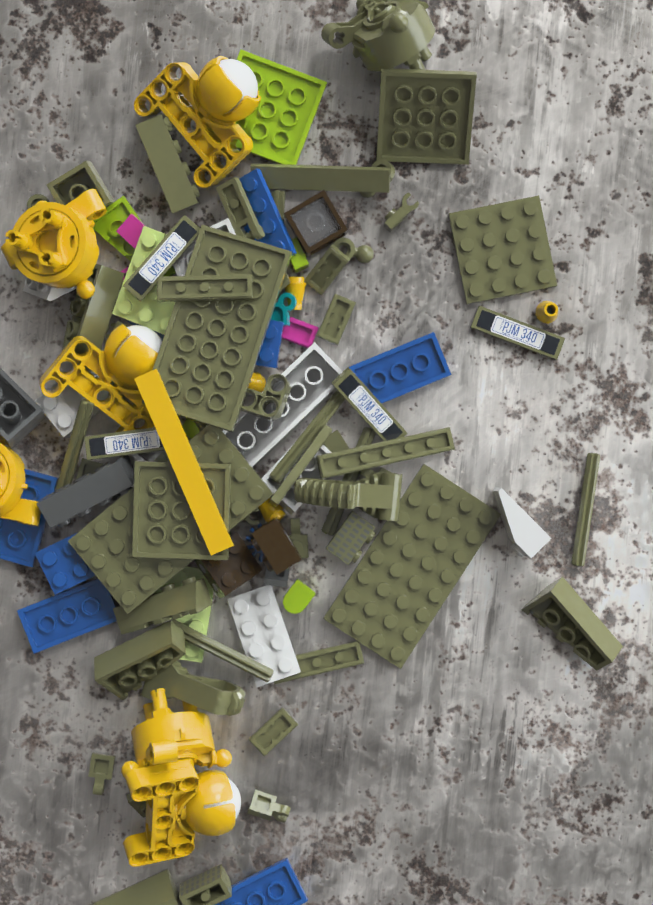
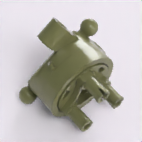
(385, 33)

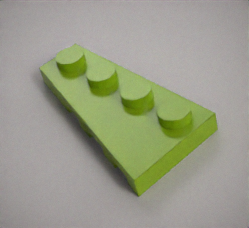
(111, 221)

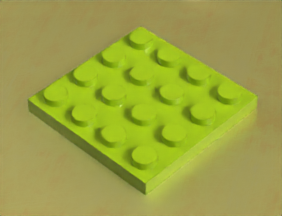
(284, 112)

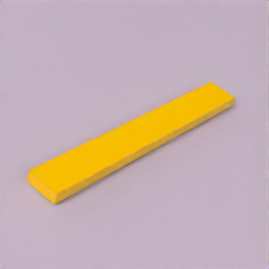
(183, 462)

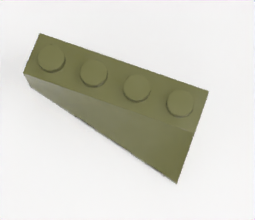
(167, 164)
(93, 314)
(165, 605)
(574, 623)
(139, 659)

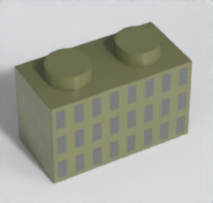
(350, 538)
(206, 888)

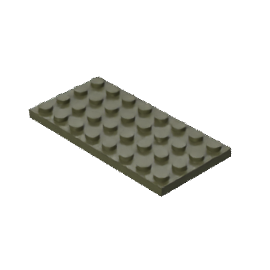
(216, 343)
(108, 539)
(412, 566)

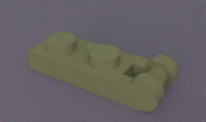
(239, 209)

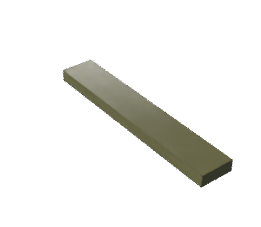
(325, 177)
(385, 452)

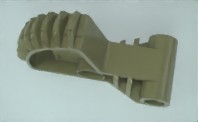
(374, 494)
(203, 692)

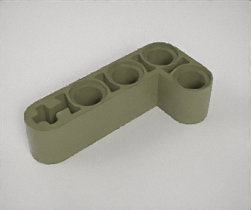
(268, 396)

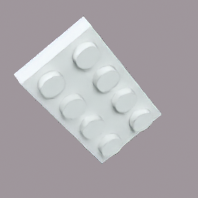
(264, 632)

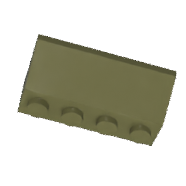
(154, 890)

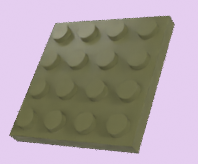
(425, 116)
(502, 249)
(163, 517)

